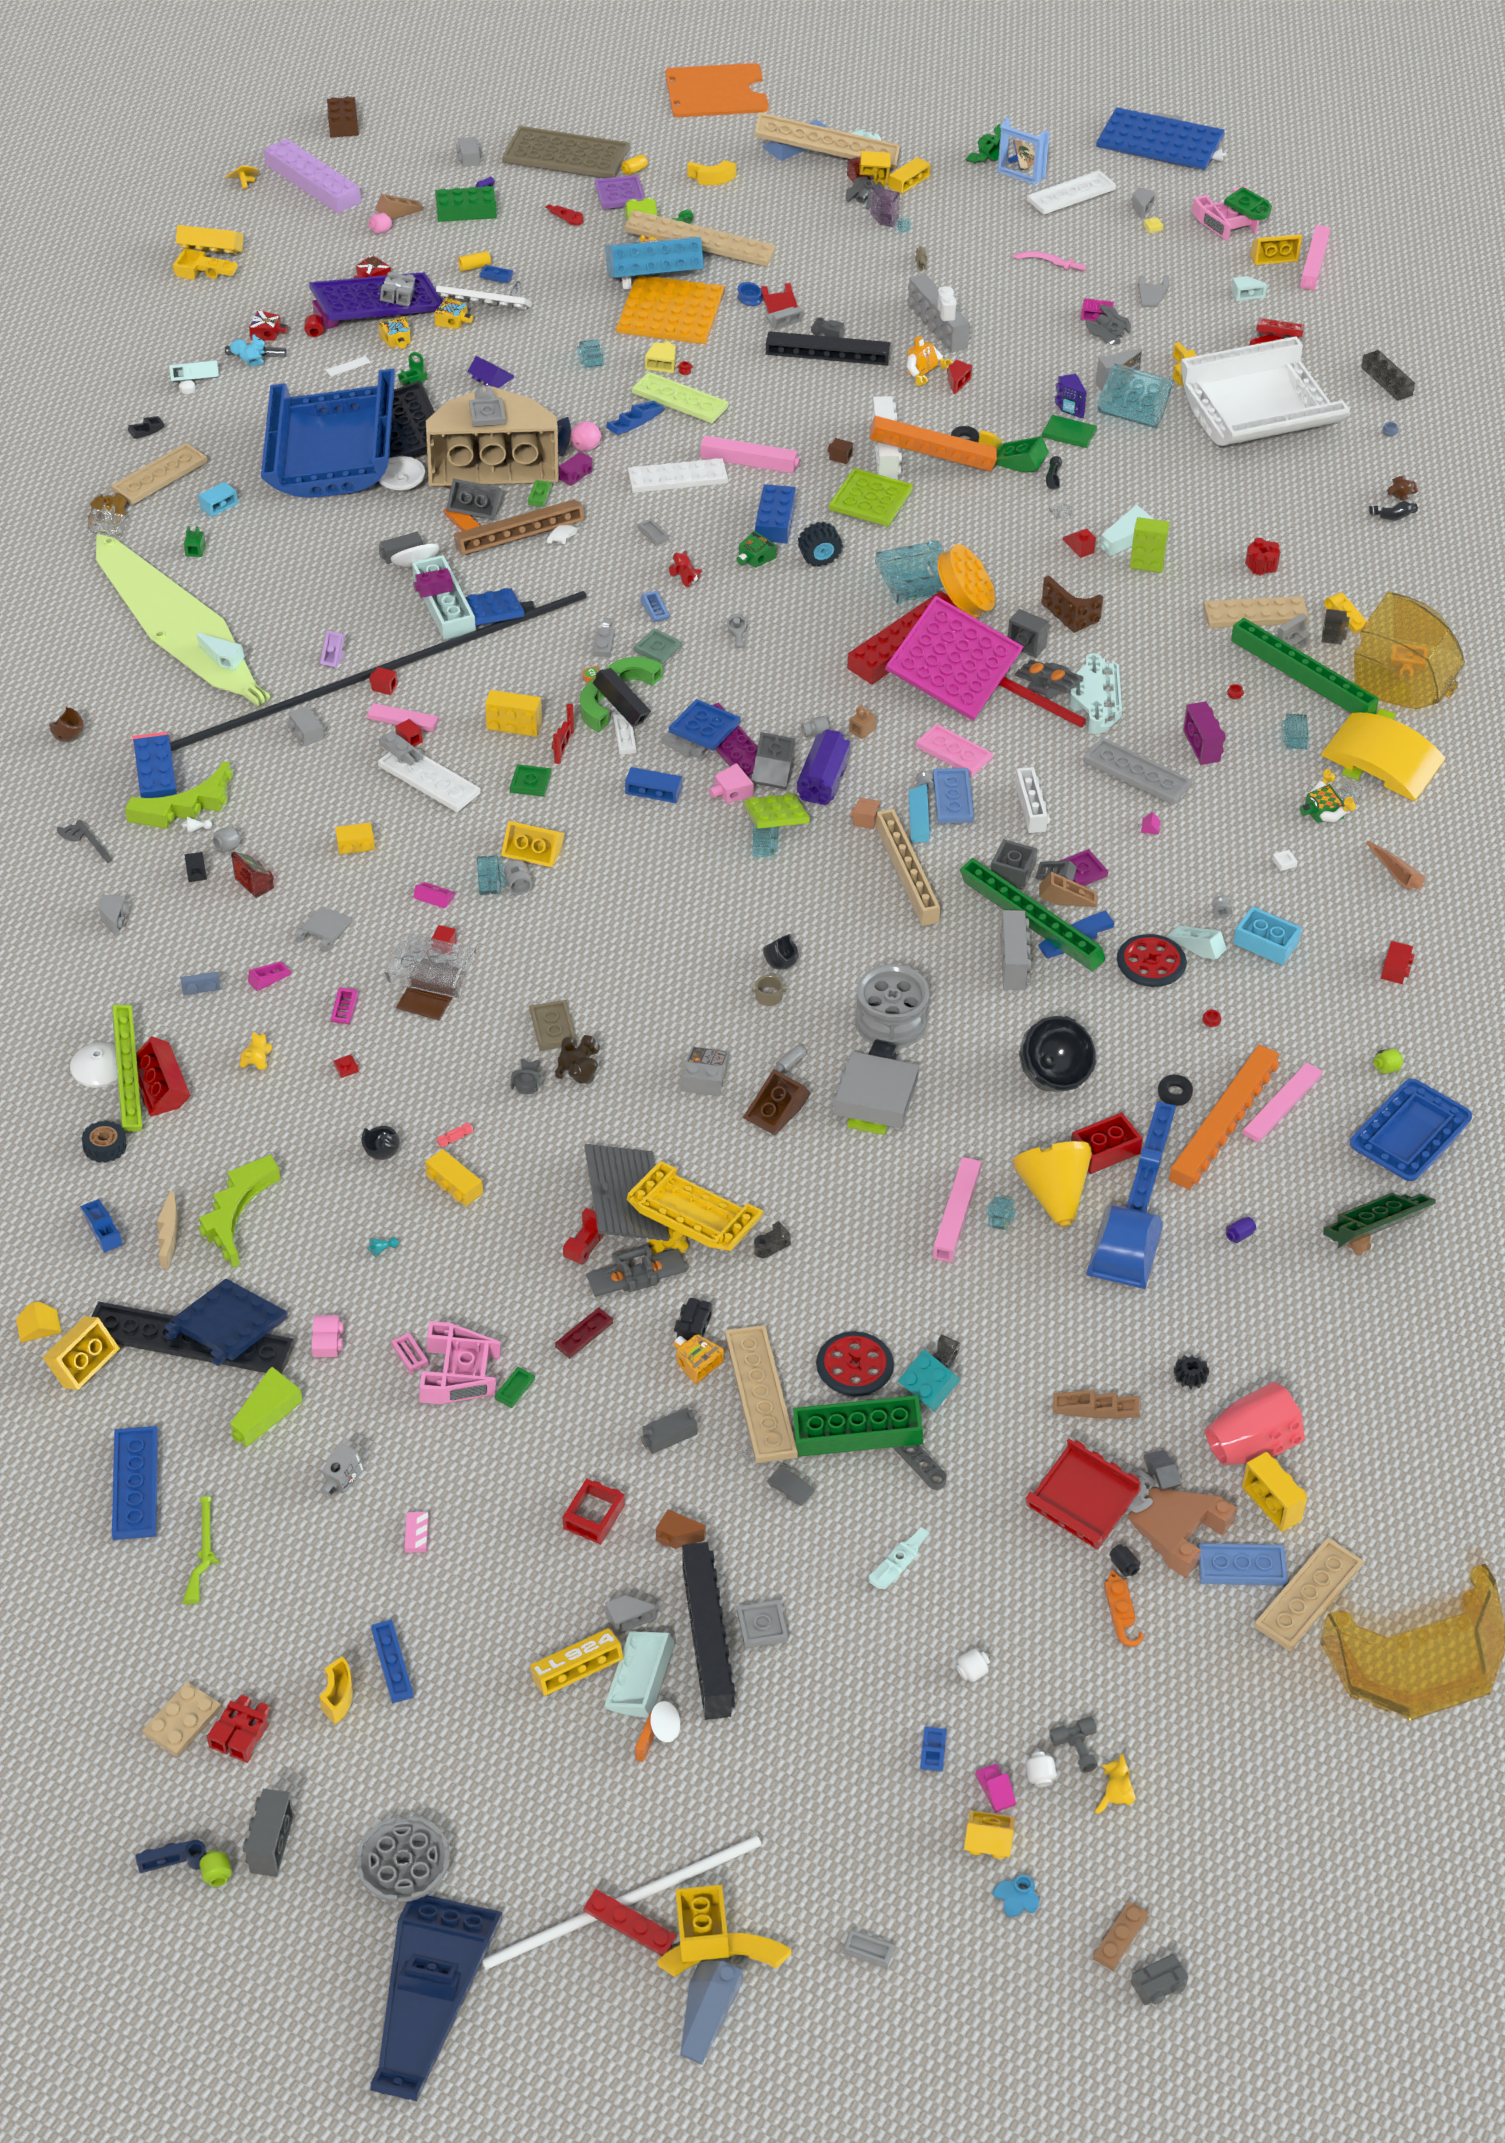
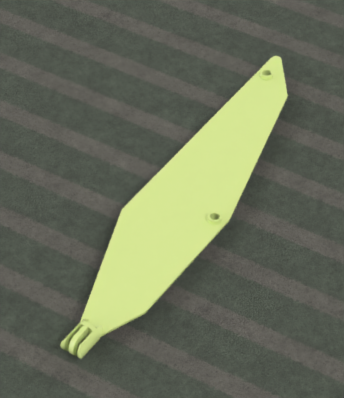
(173, 617)

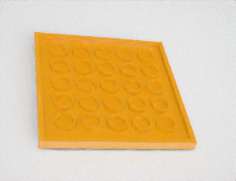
(670, 309)

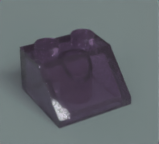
(885, 206)

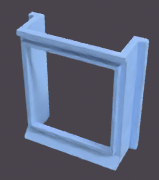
(1040, 157)

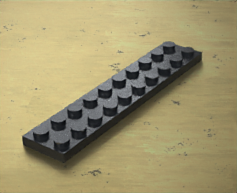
(146, 1331)

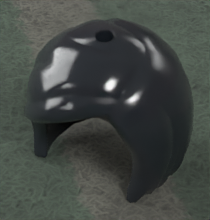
(781, 953)
(380, 1142)

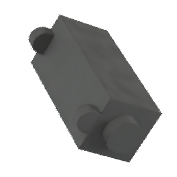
(392, 546)
(669, 1430)

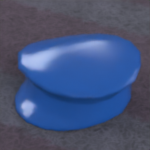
(749, 293)

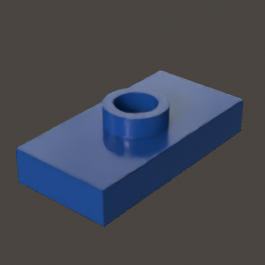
(496, 274)

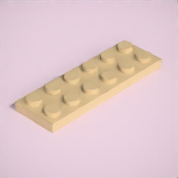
(159, 473)
(1258, 611)
(1308, 1594)

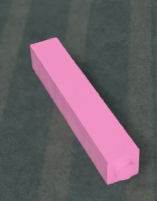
(1315, 257)
(749, 454)
(957, 1210)

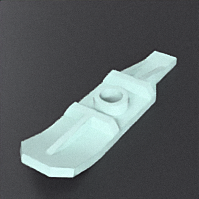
(892, 1567)

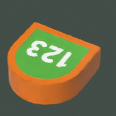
(589, 673)

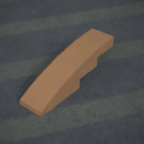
(1094, 1405)

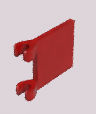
(779, 301)

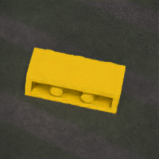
(909, 175)
(453, 1177)

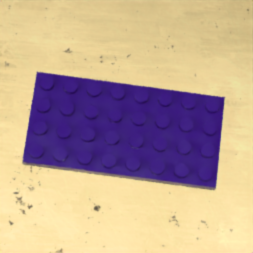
(361, 297)

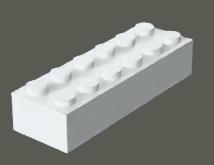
(887, 456)

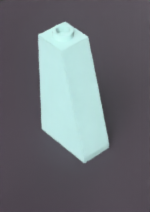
(1121, 533)

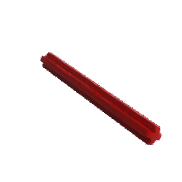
(1043, 702)

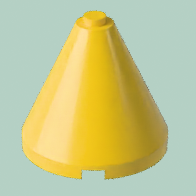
(1056, 1177)

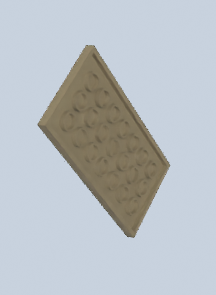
(566, 152)

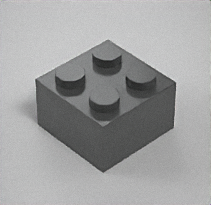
(1029, 632)
(1014, 862)

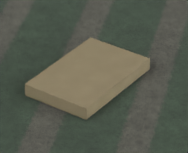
(552, 1024)

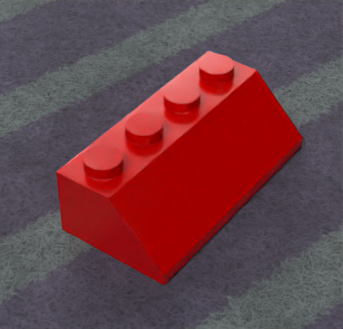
(160, 1077)

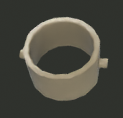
(769, 981)

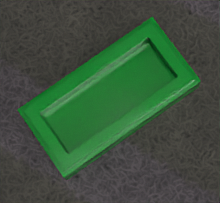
(514, 1387)

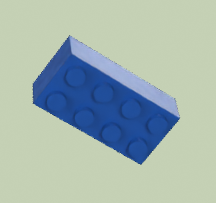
(775, 512)
(155, 766)

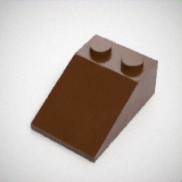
(776, 1102)

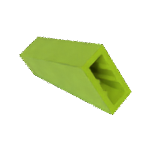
(266, 1406)

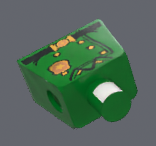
(756, 550)

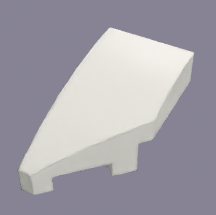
(561, 533)

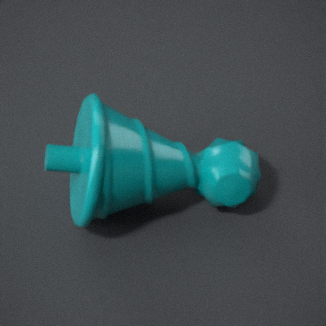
(377, 1246)

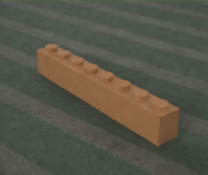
(518, 526)

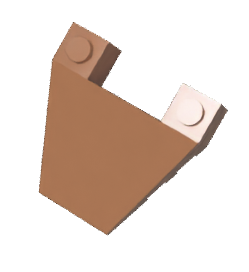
(1174, 1520)

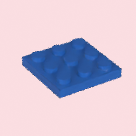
(495, 606)
(704, 724)

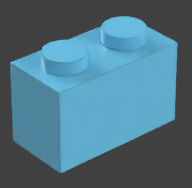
(218, 499)

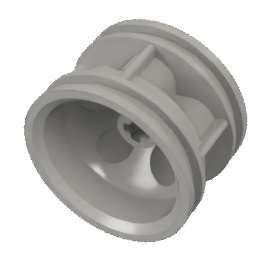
(892, 987)

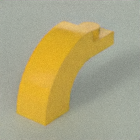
(714, 174)
(1179, 353)

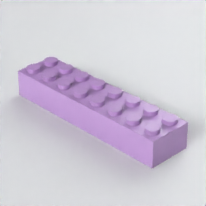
(312, 175)

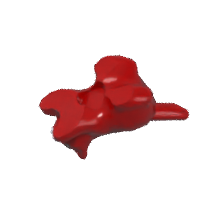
(684, 568)

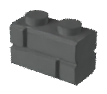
(1159, 1980)

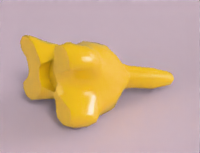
(256, 1052)
(676, 1241)
(1118, 1786)

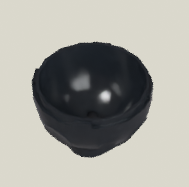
(1067, 1047)

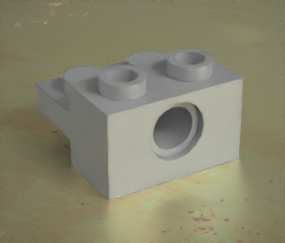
(1294, 632)

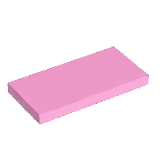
(954, 749)

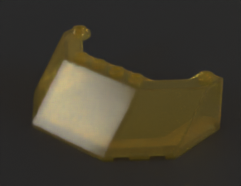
(1426, 1665)

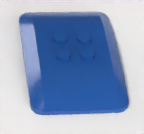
(1411, 1130)

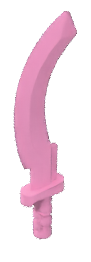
(1055, 259)

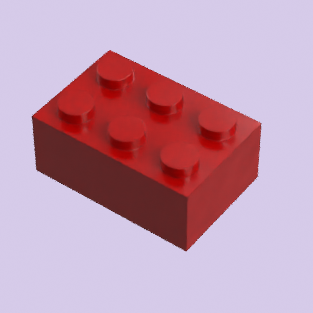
(1110, 1141)

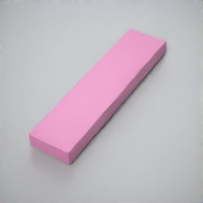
(396, 716)

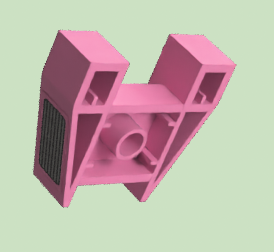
(1220, 217)
(463, 1365)

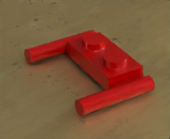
(563, 735)

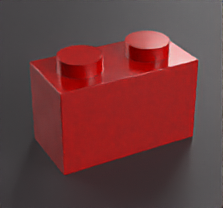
(1397, 962)

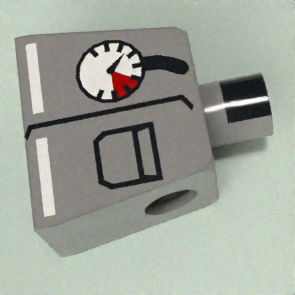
(341, 1469)

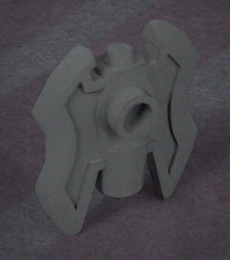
(862, 190)
(1109, 325)

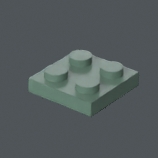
(657, 646)

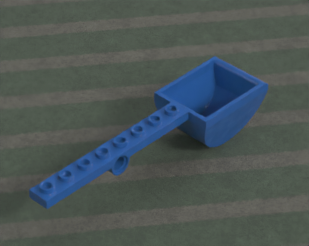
(1130, 1234)

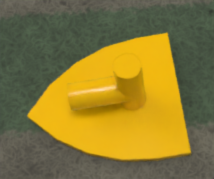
(245, 173)

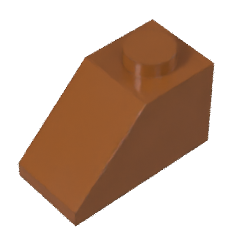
(679, 1530)

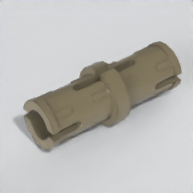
(920, 258)

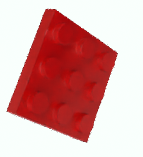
(1280, 328)

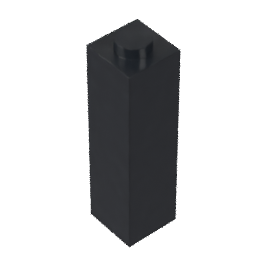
(621, 696)

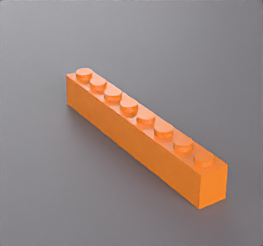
(933, 443)

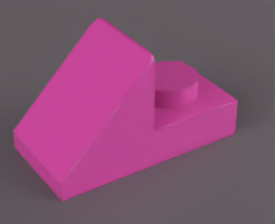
(996, 1787)

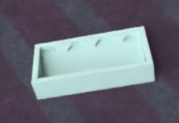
(640, 1673)

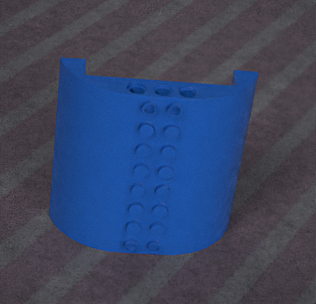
(328, 439)

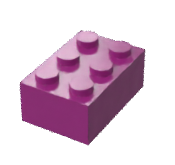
(1203, 733)

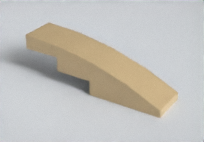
(168, 1230)

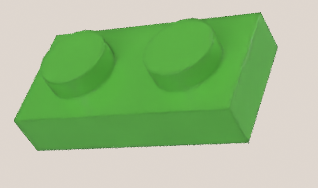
(539, 493)

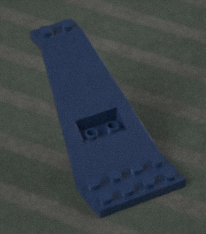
(431, 1973)

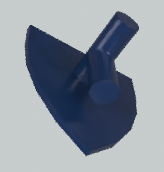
(564, 435)

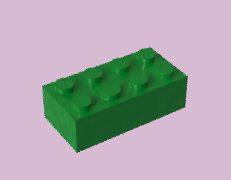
(465, 204)

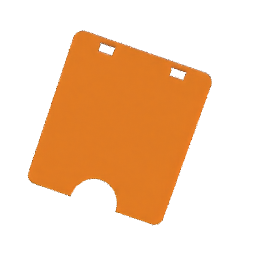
(715, 90)

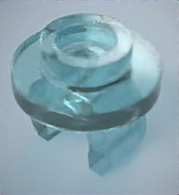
(903, 224)

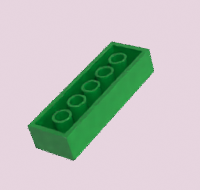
(858, 1426)

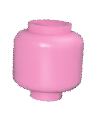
(380, 223)

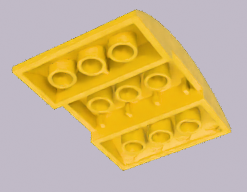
(1386, 751)

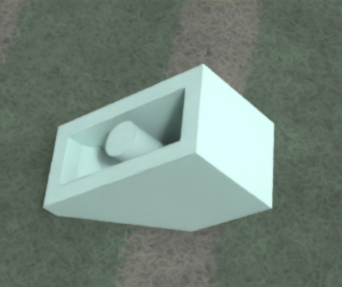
(1248, 288)

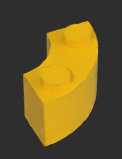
(339, 1691)

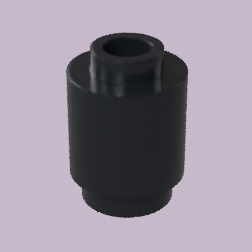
(1124, 1560)

